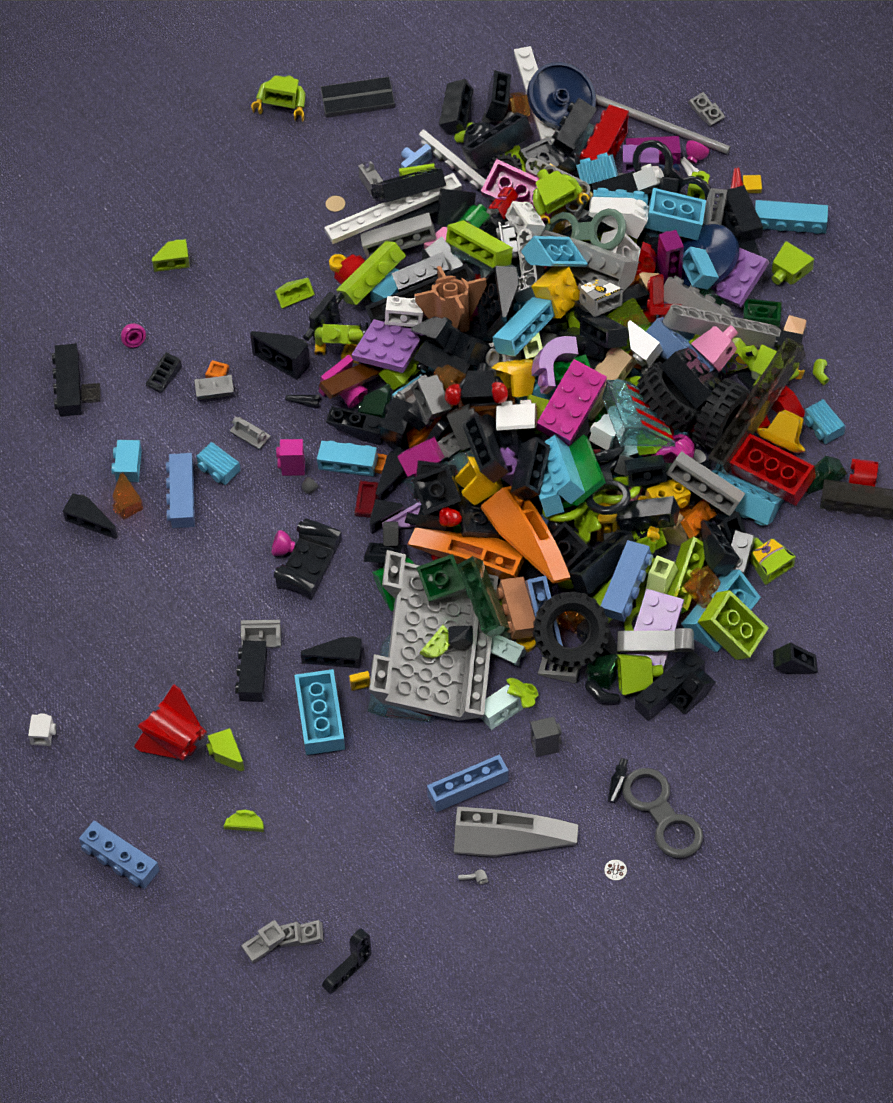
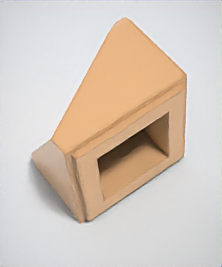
(795, 325)

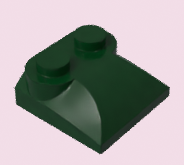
(763, 311)
(441, 579)

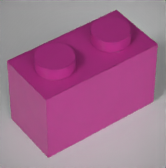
(424, 451)
(291, 457)

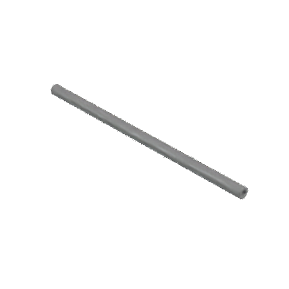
(682, 132)

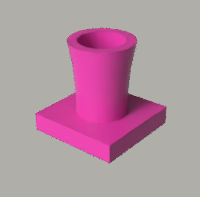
(352, 396)

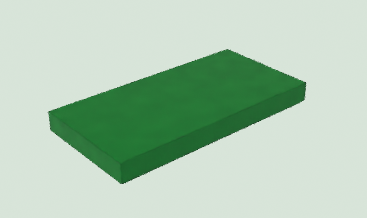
(587, 467)

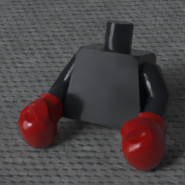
(478, 389)
(435, 520)

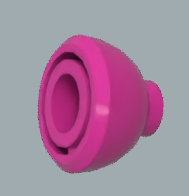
(696, 151)
(133, 335)
(282, 544)

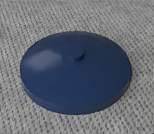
(554, 89)
(720, 246)

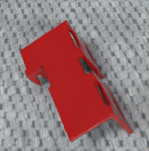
(512, 196)

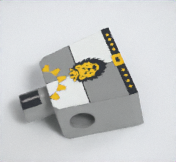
(599, 296)

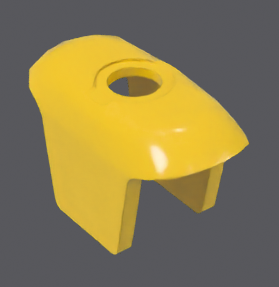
(517, 376)
(784, 431)
(475, 484)

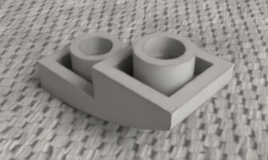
(705, 109)
(302, 934)

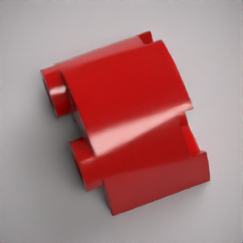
(647, 258)
(348, 267)
(864, 472)

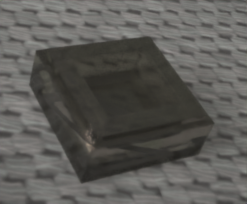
(90, 393)

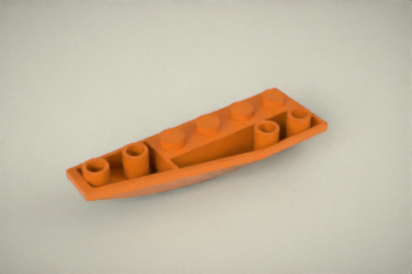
(527, 532)
(498, 555)

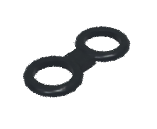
(668, 170)
(610, 484)

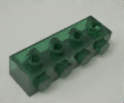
(483, 597)

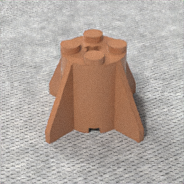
(452, 299)

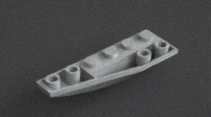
(602, 264)
(508, 832)

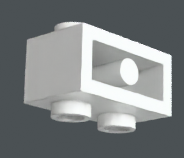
(525, 216)
(402, 312)

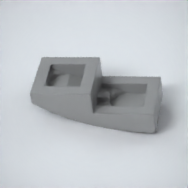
(264, 942)

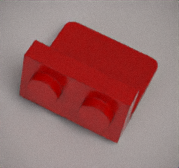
(656, 301)

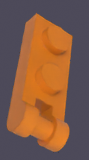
(693, 519)

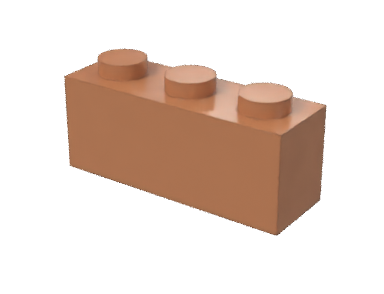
(516, 607)

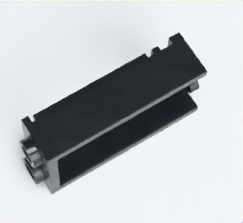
(408, 185)

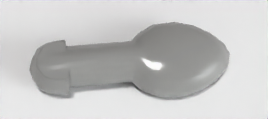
(492, 358)

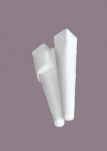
(689, 168)

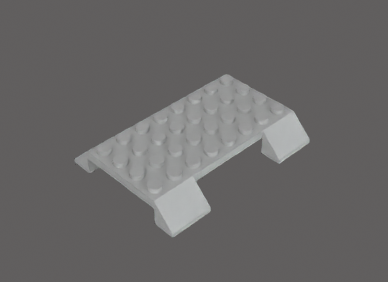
(438, 686)

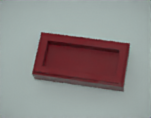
(365, 498)

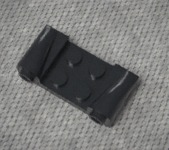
(309, 558)

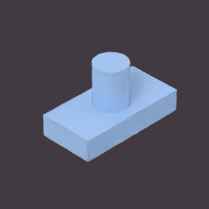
(418, 158)

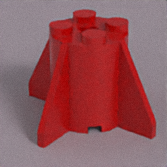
(171, 729)

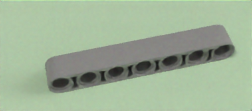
(700, 321)

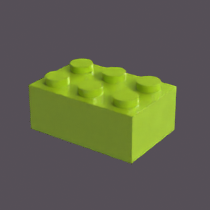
(733, 624)

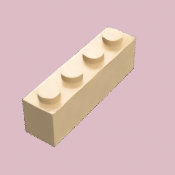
(615, 366)

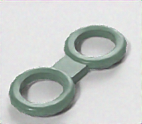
(588, 230)

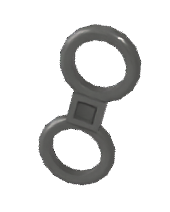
(662, 813)

